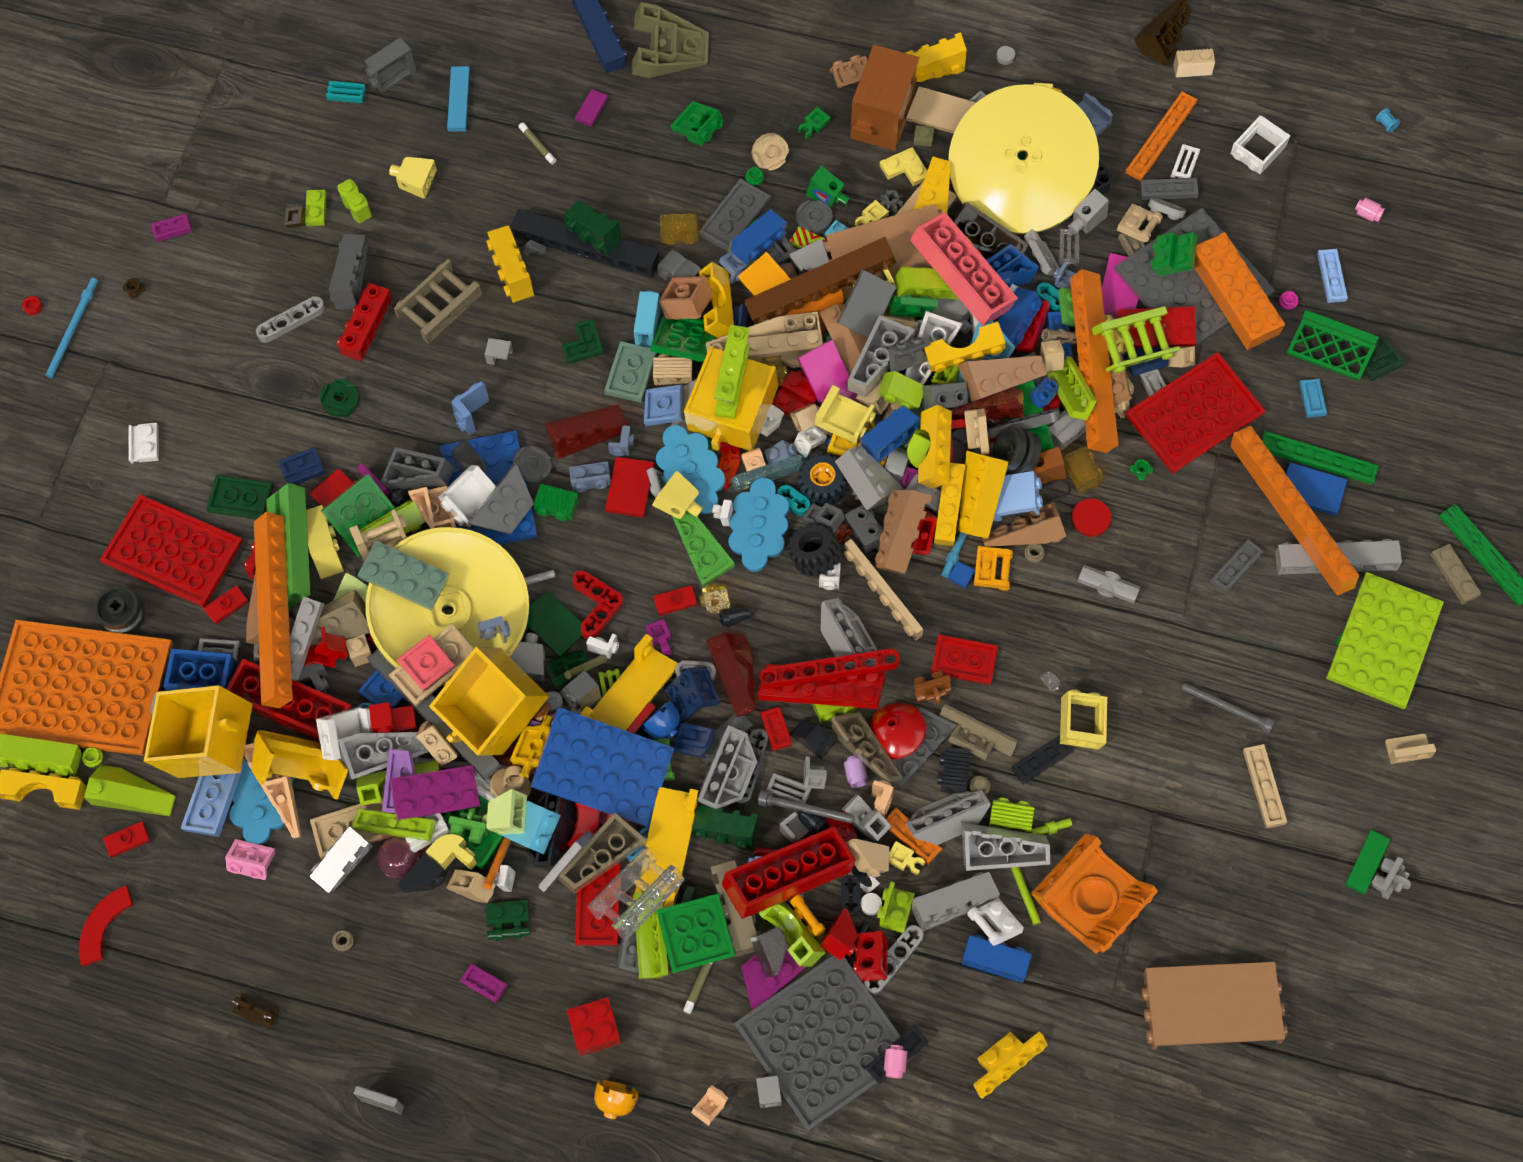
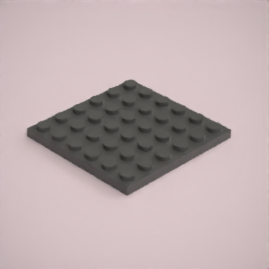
(1184, 287)
(819, 1040)

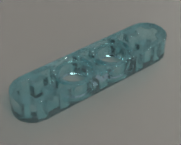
(770, 471)

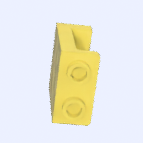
(844, 416)

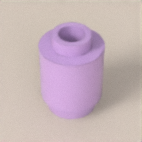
(855, 772)

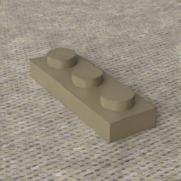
(1455, 574)

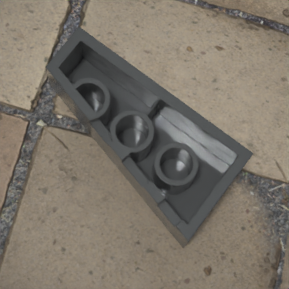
(349, 271)

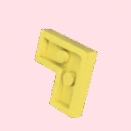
(907, 162)

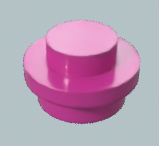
(1288, 300)

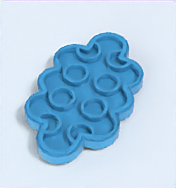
(694, 462)
(759, 524)
(254, 809)

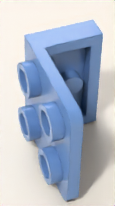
(467, 403)

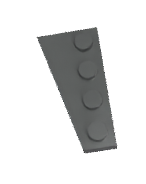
(936, 733)

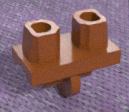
(932, 689)

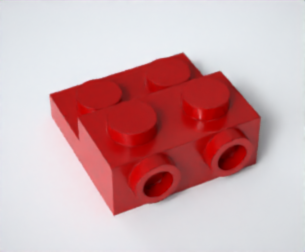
(794, 393)

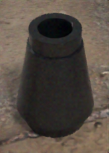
(733, 616)
(814, 823)

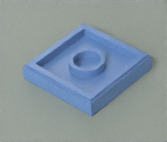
(663, 405)

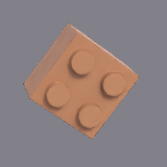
(685, 297)

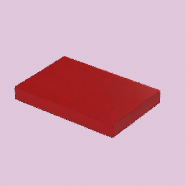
(629, 487)
(965, 659)

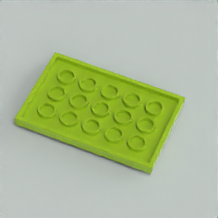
(1385, 640)

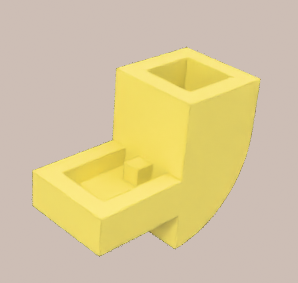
(449, 847)

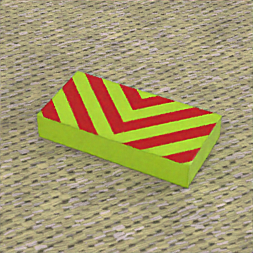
(804, 237)

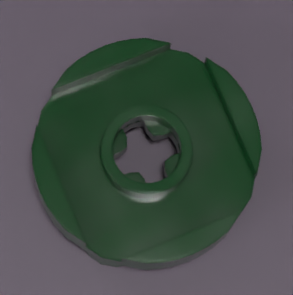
(339, 408)

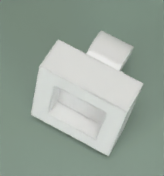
(724, 512)
(505, 878)

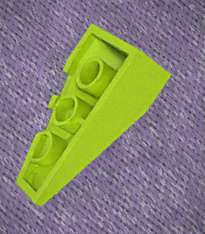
(123, 790)

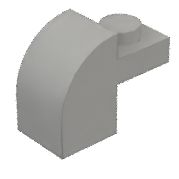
(896, 463)
(866, 821)

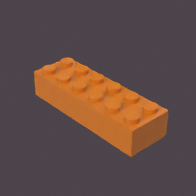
(1237, 291)

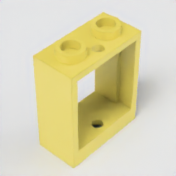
(1078, 738)

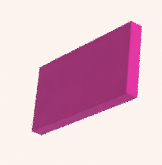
(1115, 291)
(824, 369)

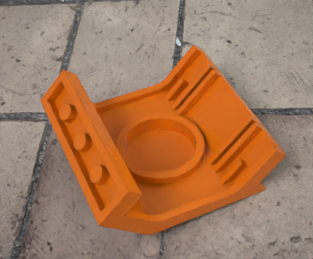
(1092, 895)

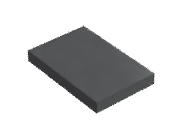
(866, 303)

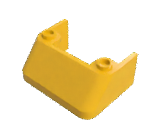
(296, 759)

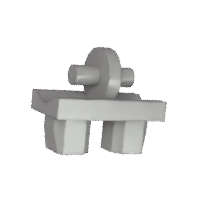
(1395, 879)

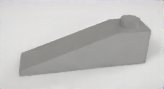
(369, 751)

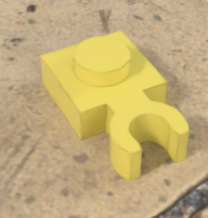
(872, 213)
(901, 856)

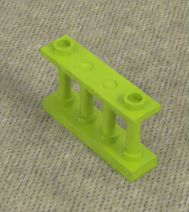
(1138, 320)
(732, 372)

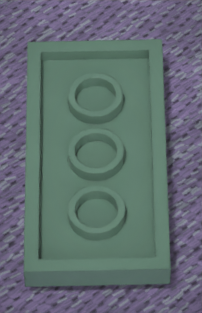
(403, 575)

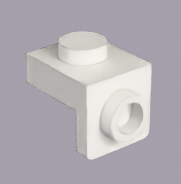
(772, 420)

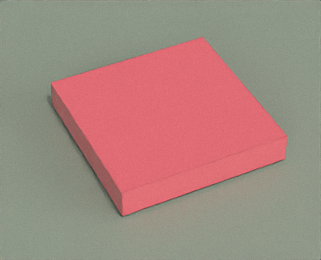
(426, 663)

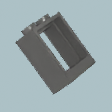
(394, 73)

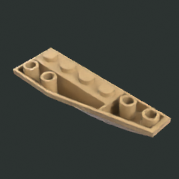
(781, 336)

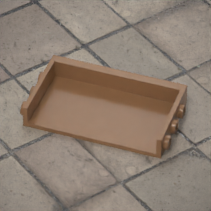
(898, 232)
(1213, 1004)

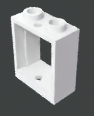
(1269, 132)

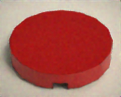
(1091, 517)

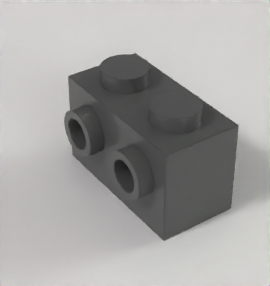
(946, 395)
(864, 528)

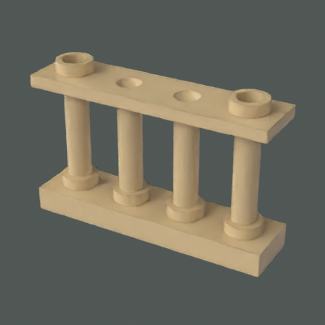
(361, 538)

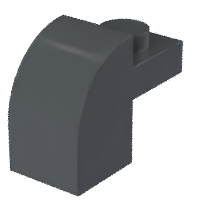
(827, 515)
(314, 674)

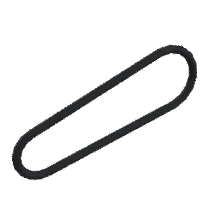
(1052, 500)

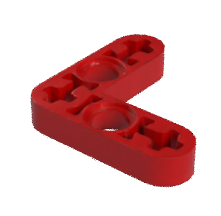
(603, 604)

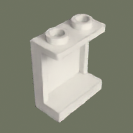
(466, 494)
(339, 726)

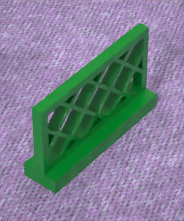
(1340, 331)

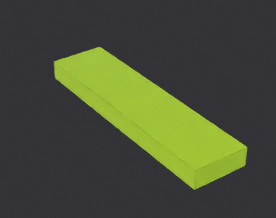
(386, 824)

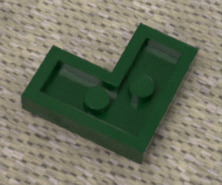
(587, 345)
(559, 666)

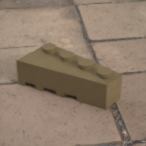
(605, 850)
(739, 929)

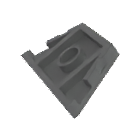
(505, 504)

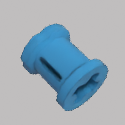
(1388, 120)

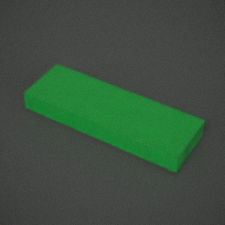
(1367, 862)

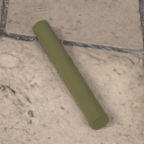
(585, 666)

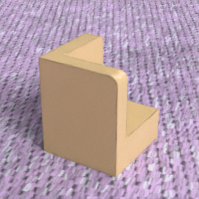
(1184, 357)

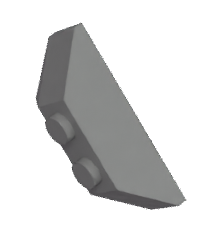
(845, 631)
(729, 770)
(943, 818)

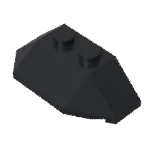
(562, 834)

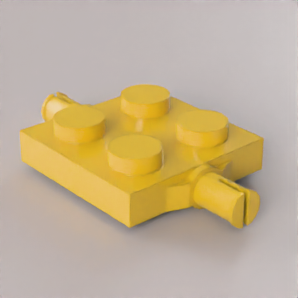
(530, 746)

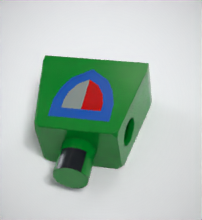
(827, 188)

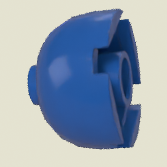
(662, 722)

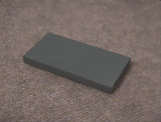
(734, 214)

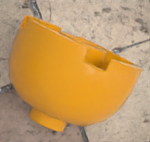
(614, 1099)

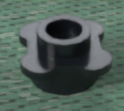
(399, 497)

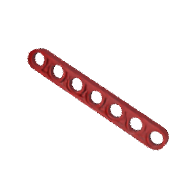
(839, 672)

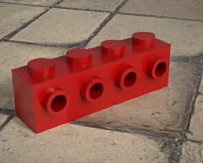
(364, 321)

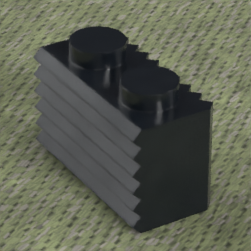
(955, 770)

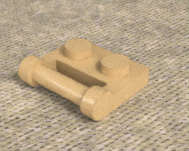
(1135, 218)

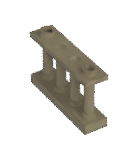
(444, 317)

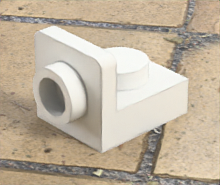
(808, 440)
(831, 579)
(601, 647)

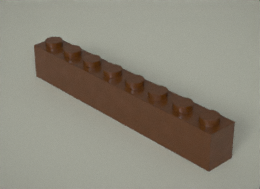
(820, 281)

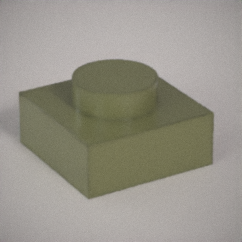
(923, 135)

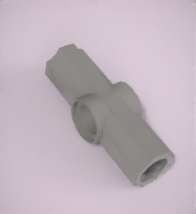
(1108, 584)

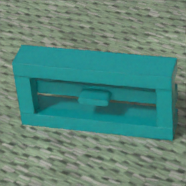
(347, 89)

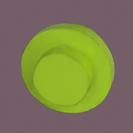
(92, 757)

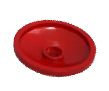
(905, 735)

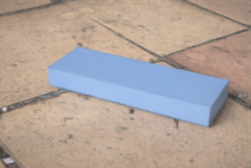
(1332, 275)

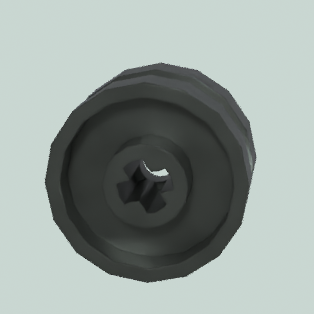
(1019, 448)
(119, 610)

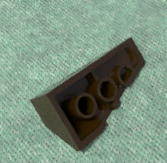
(1161, 35)
(984, 231)

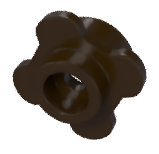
(130, 284)

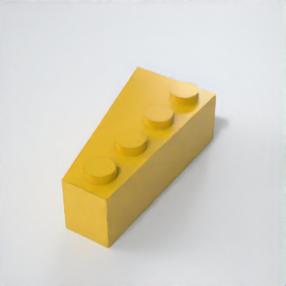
(941, 59)
(935, 185)
(511, 266)
(980, 493)

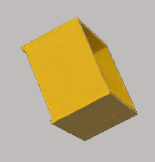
(753, 406)
(488, 701)
(198, 732)

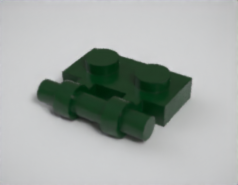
(506, 914)

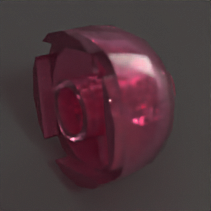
(396, 857)

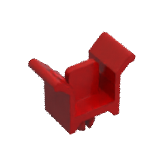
(328, 650)

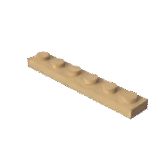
(886, 594)

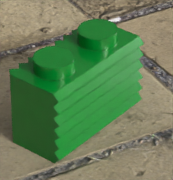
(556, 503)

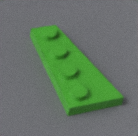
(703, 549)

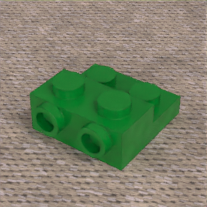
(698, 123)
(1174, 253)
(911, 307)

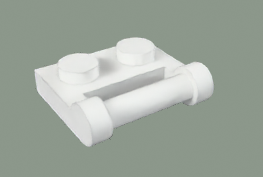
(1000, 918)

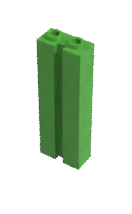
(292, 505)

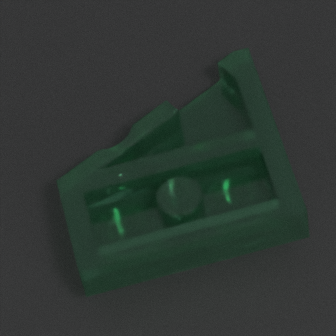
(1383, 360)

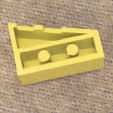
(322, 544)

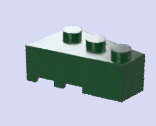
(592, 227)
(725, 827)

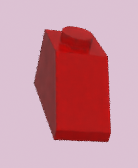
(927, 528)
(840, 936)

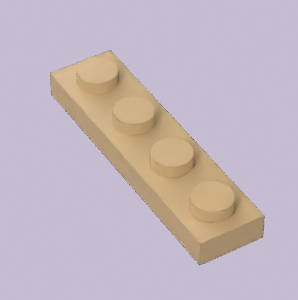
(1265, 786)

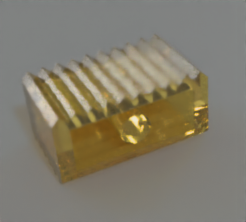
(679, 228)
(1082, 469)

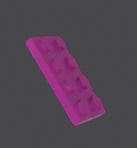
(434, 792)

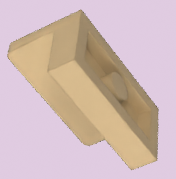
(1409, 748)

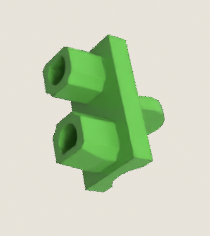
(469, 823)

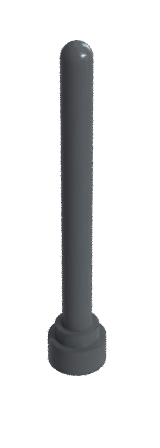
(1264, 723)
(767, 799)

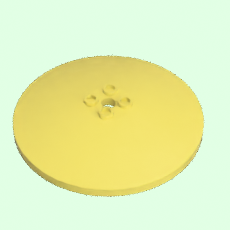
(1029, 191)
(480, 586)

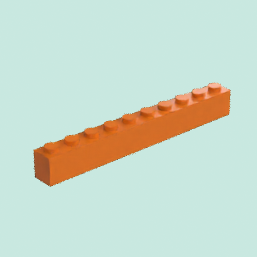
(1094, 359)
(1294, 511)
(272, 610)

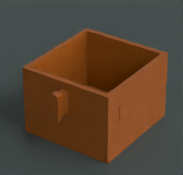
(884, 97)

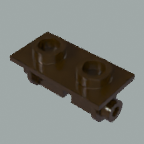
(255, 1010)

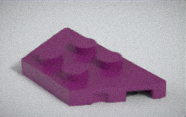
(762, 988)

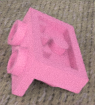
(249, 859)

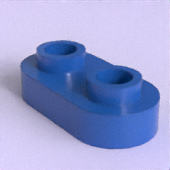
(1044, 392)

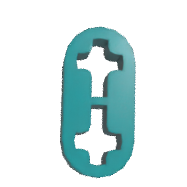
(1052, 295)
(796, 497)

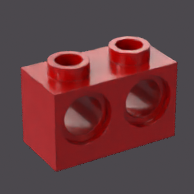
(875, 955)

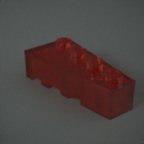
(584, 430)

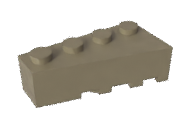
(342, 618)

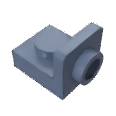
(733, 265)

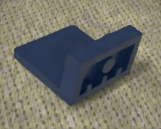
(692, 691)

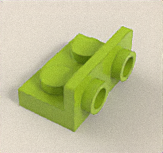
(895, 909)

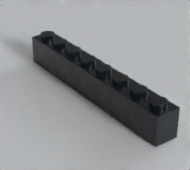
(554, 234)

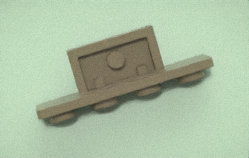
(975, 735)

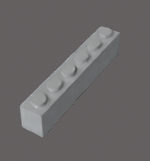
(1362, 555)

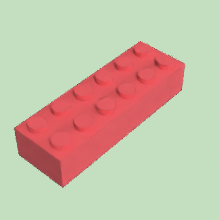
(963, 269)

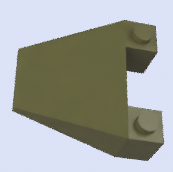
(674, 43)

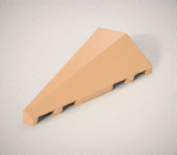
(430, 507)
(281, 794)

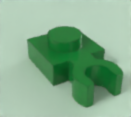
(814, 121)

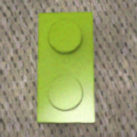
(315, 207)

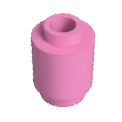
(1369, 210)
(895, 1061)

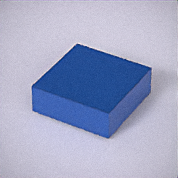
(961, 574)

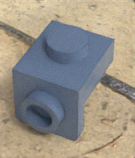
(1062, 277)
(622, 448)
(780, 451)

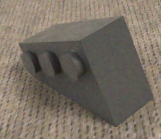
(415, 470)
(581, 693)

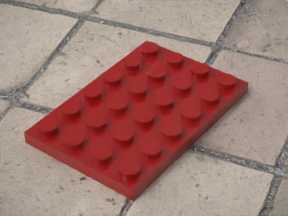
(1195, 413)
(171, 551)

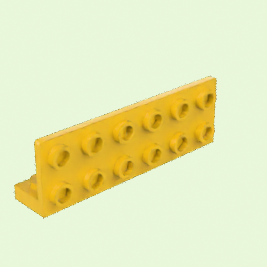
(634, 687)
(670, 833)

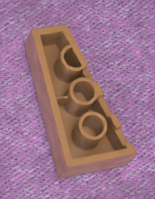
(996, 375)
(900, 529)

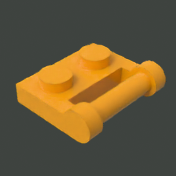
(986, 567)
(803, 912)

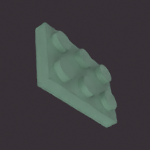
(630, 372)

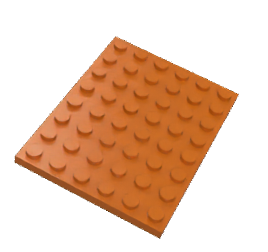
(81, 686)

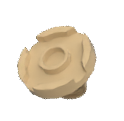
(770, 151)
(509, 779)

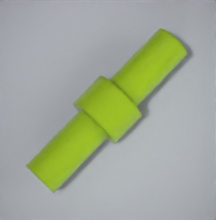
(1052, 827)

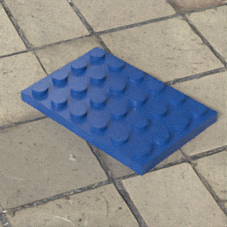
(498, 455)
(602, 767)

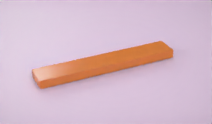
(1161, 136)

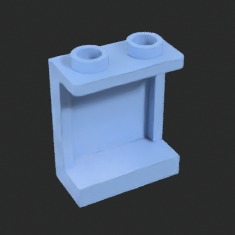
(1019, 495)

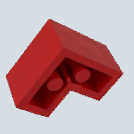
(390, 720)

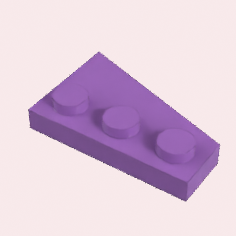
(399, 765)

